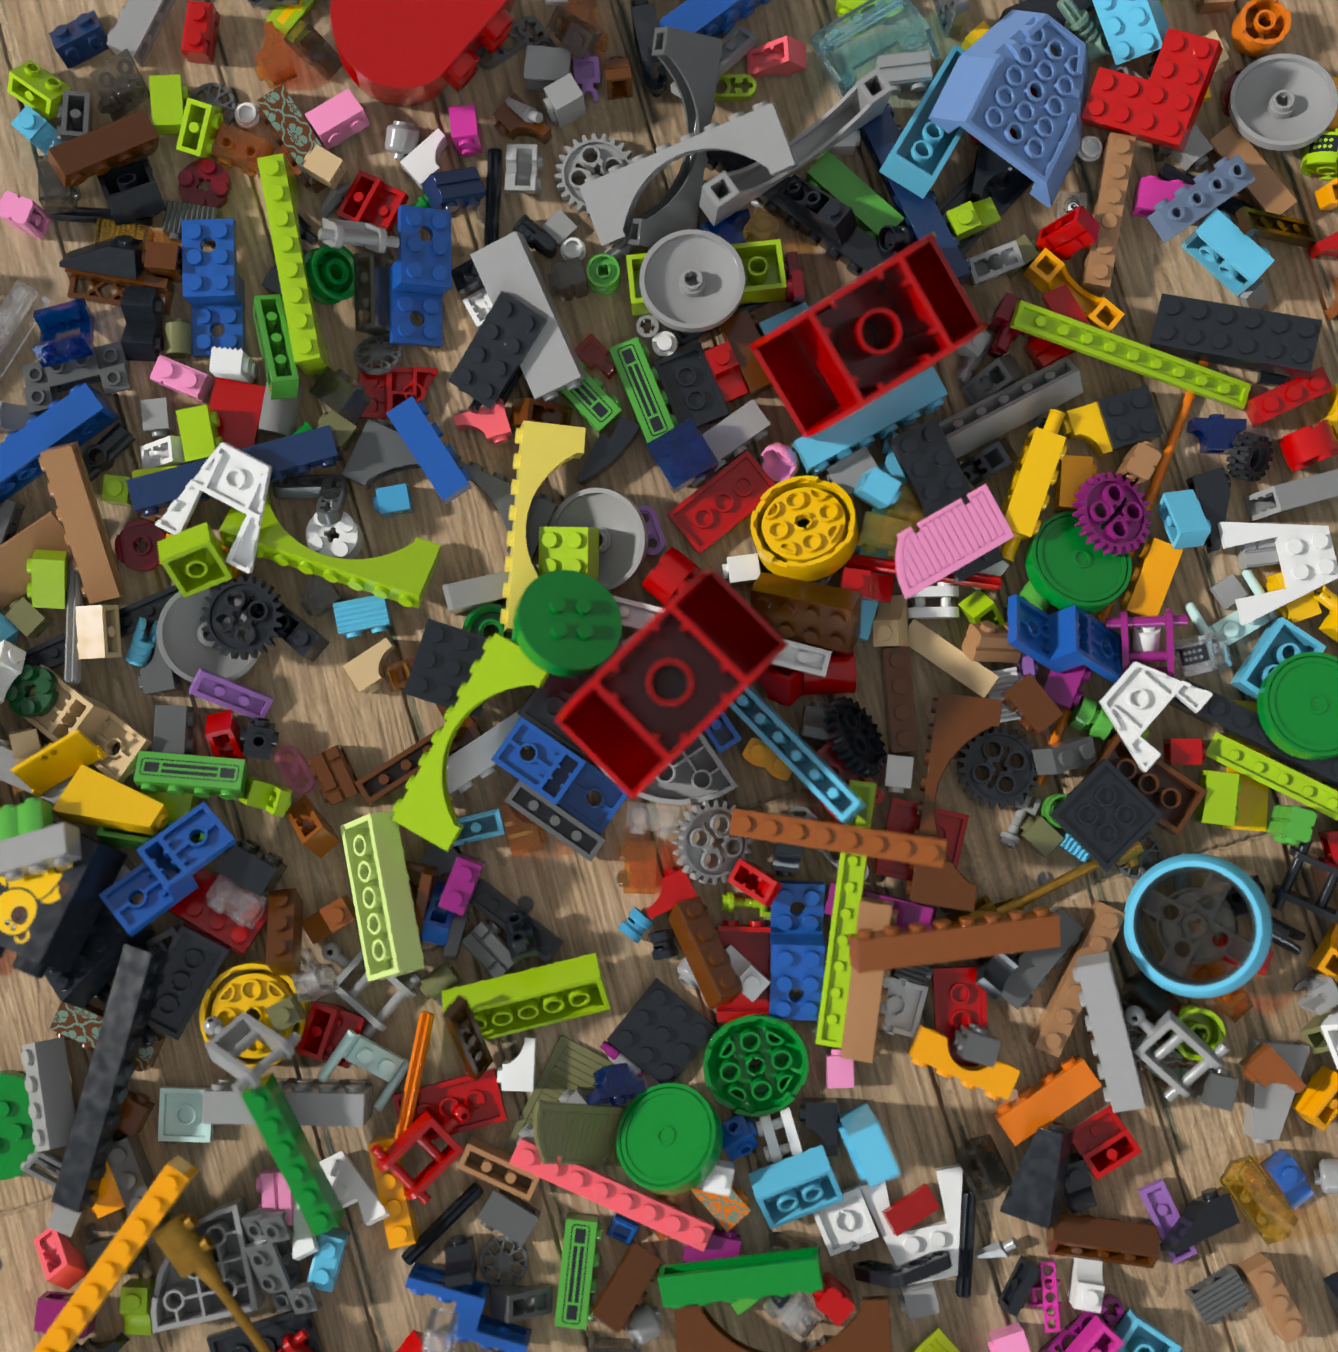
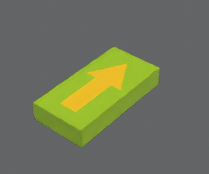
(288, 16)

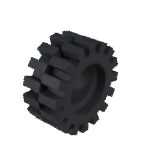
(1249, 456)

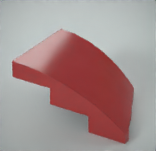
(394, 388)

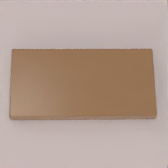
(43, 534)

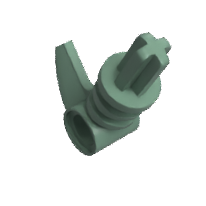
(1085, 29)

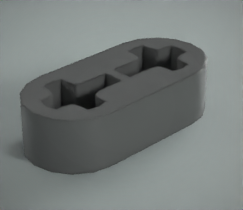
(456, 936)

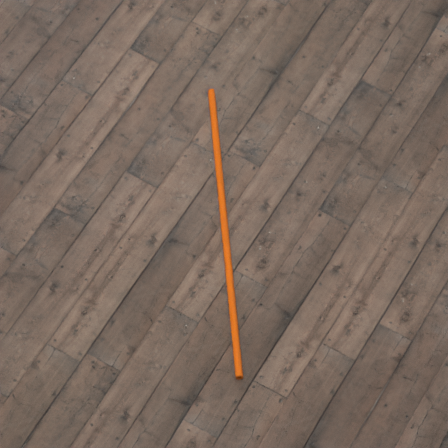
(1150, 496)

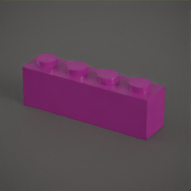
(907, 911)

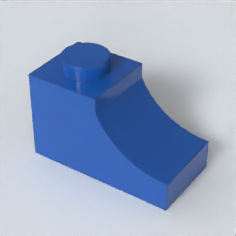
(437, 919)
(1287, 1178)

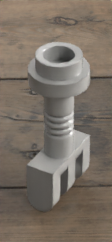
(1009, 838)

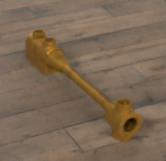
(985, 905)
(193, 1254)

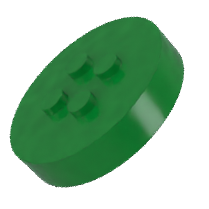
(1072, 572)
(567, 623)
(1301, 706)
(15, 1124)
(669, 1139)

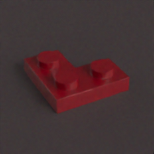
(795, 286)

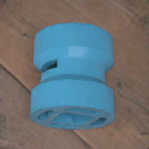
(635, 925)

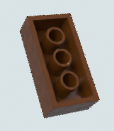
(808, 611)
(1161, 784)

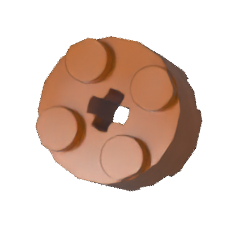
(1260, 27)

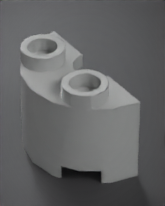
(523, 169)

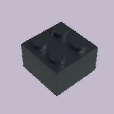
(131, 192)
(1130, 418)
(252, 867)

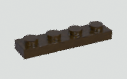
(1275, 227)
(467, 1037)

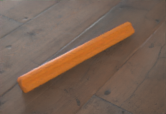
(415, 1072)

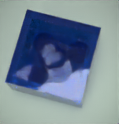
(682, 455)

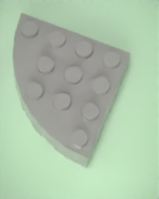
(691, 777)
(189, 1300)

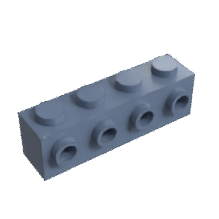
(1201, 198)

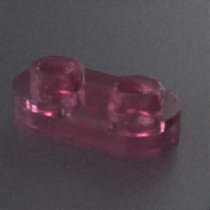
(294, 770)

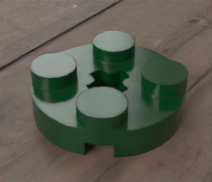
(46, 695)

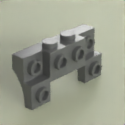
(104, 366)
(274, 1262)

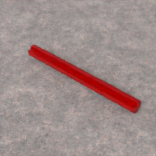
(888, 566)

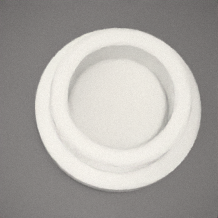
(247, 115)
(1090, 149)
(573, 248)
(664, 343)

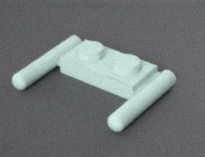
(1231, 622)
(371, 1058)

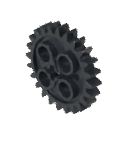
(223, 606)
(854, 737)
(1019, 778)

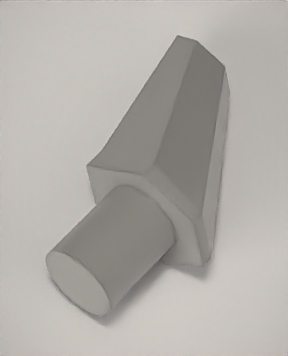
(525, 111)
(333, 199)
(997, 1249)

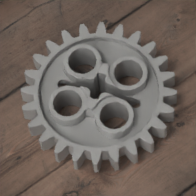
(607, 155)
(694, 854)

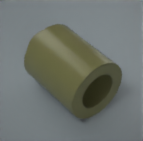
(178, 338)
(438, 980)

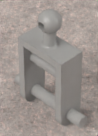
(338, 232)
(376, 1020)
(236, 1038)
(1179, 1086)

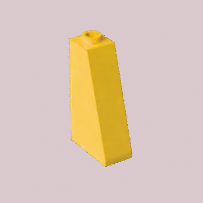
(107, 803)

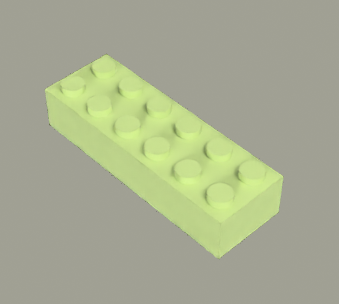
(382, 896)

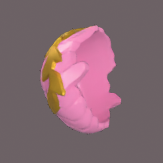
(780, 462)

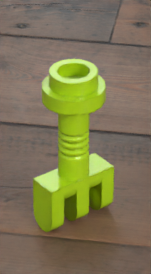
(729, 902)

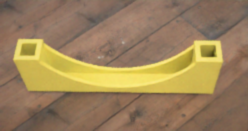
(541, 452)

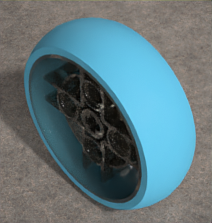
(1204, 951)

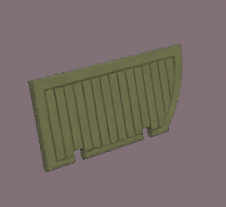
(567, 1068)
(577, 1133)

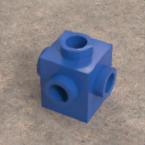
(739, 1137)

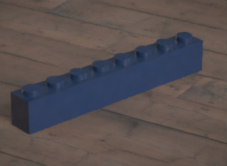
(918, 213)
(286, 456)

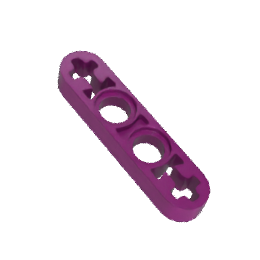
(1077, 1325)

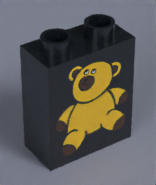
(53, 912)

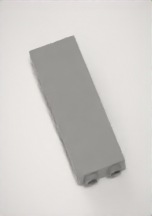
(552, 358)

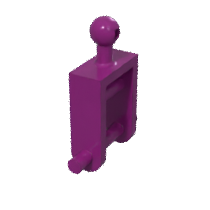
(1168, 620)

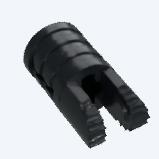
(536, 236)
(1281, 931)

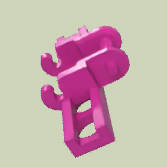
(1047, 1281)

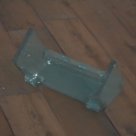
(865, 35)

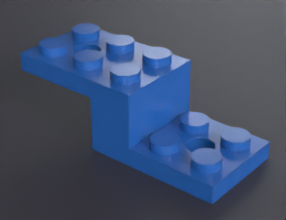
(420, 276)
(213, 285)
(1064, 639)
(559, 775)
(167, 868)
(797, 951)
(470, 1302)

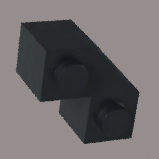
(143, 328)

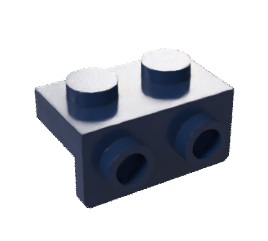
(79, 39)

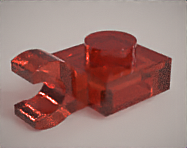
(593, 354)

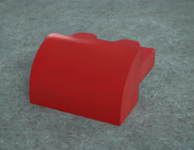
(372, 202)
(839, 676)
(326, 1028)
(1104, 1142)

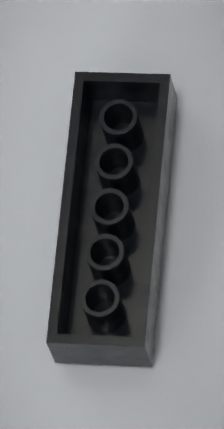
(1236, 335)

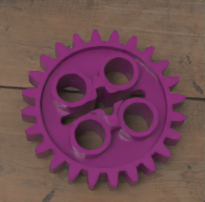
(1128, 528)

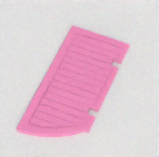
(949, 540)

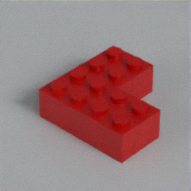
(1167, 103)

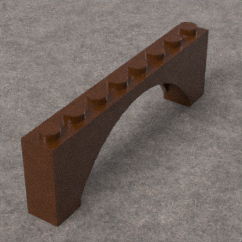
(955, 724)
(864, 1333)

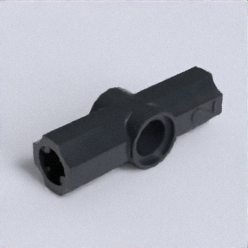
(111, 445)

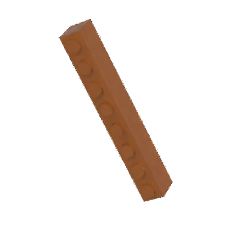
(839, 837)
(954, 939)

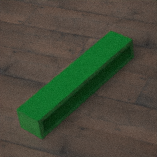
(293, 1155)
(741, 1277)

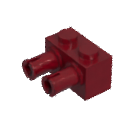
(1000, 325)

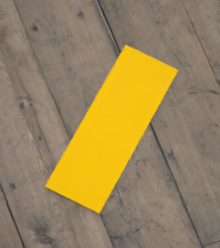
(1254, 795)

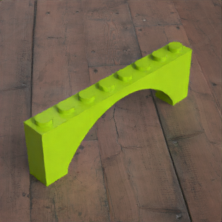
(281, 203)
(394, 576)
(427, 803)

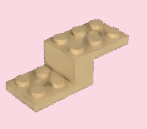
(98, 724)

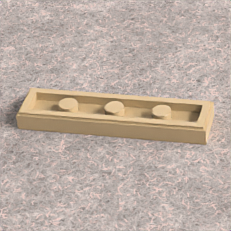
(950, 659)

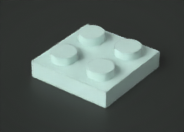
(182, 1115)

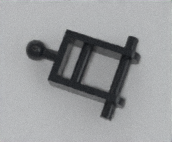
(644, 25)
(1283, 892)

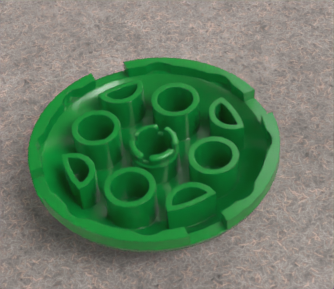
(762, 1087)

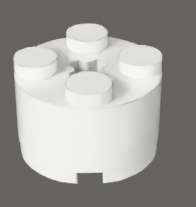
(344, 547)

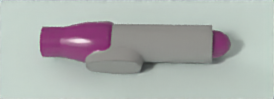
(618, 1057)

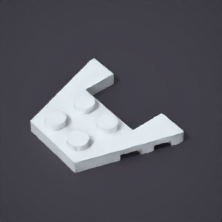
(1139, 699)
(349, 1189)

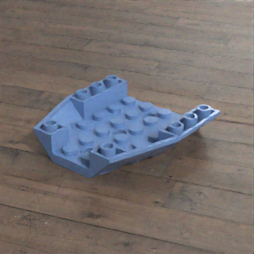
(992, 94)

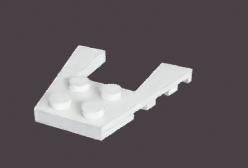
(235, 480)
(1304, 558)
(924, 1238)

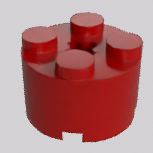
(1308, 444)
(670, 576)

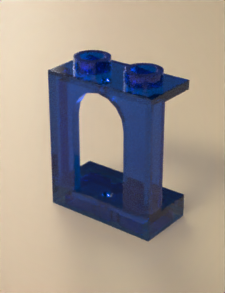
(61, 319)

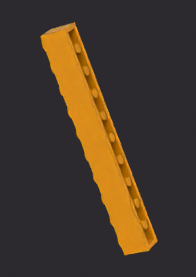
(118, 1256)

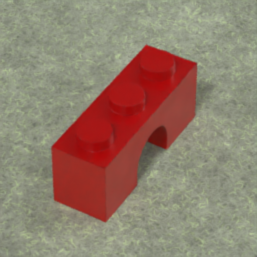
(1287, 396)

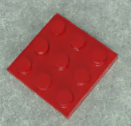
(903, 818)

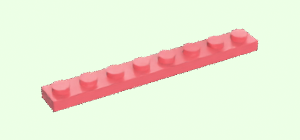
(616, 1196)

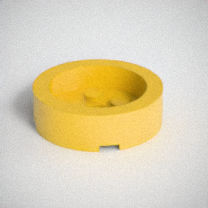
(798, 551)
(245, 988)

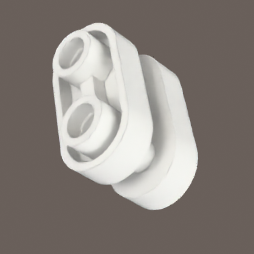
(945, 592)
(766, 1128)

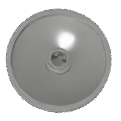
(1283, 102)
(692, 280)
(621, 531)
(185, 644)

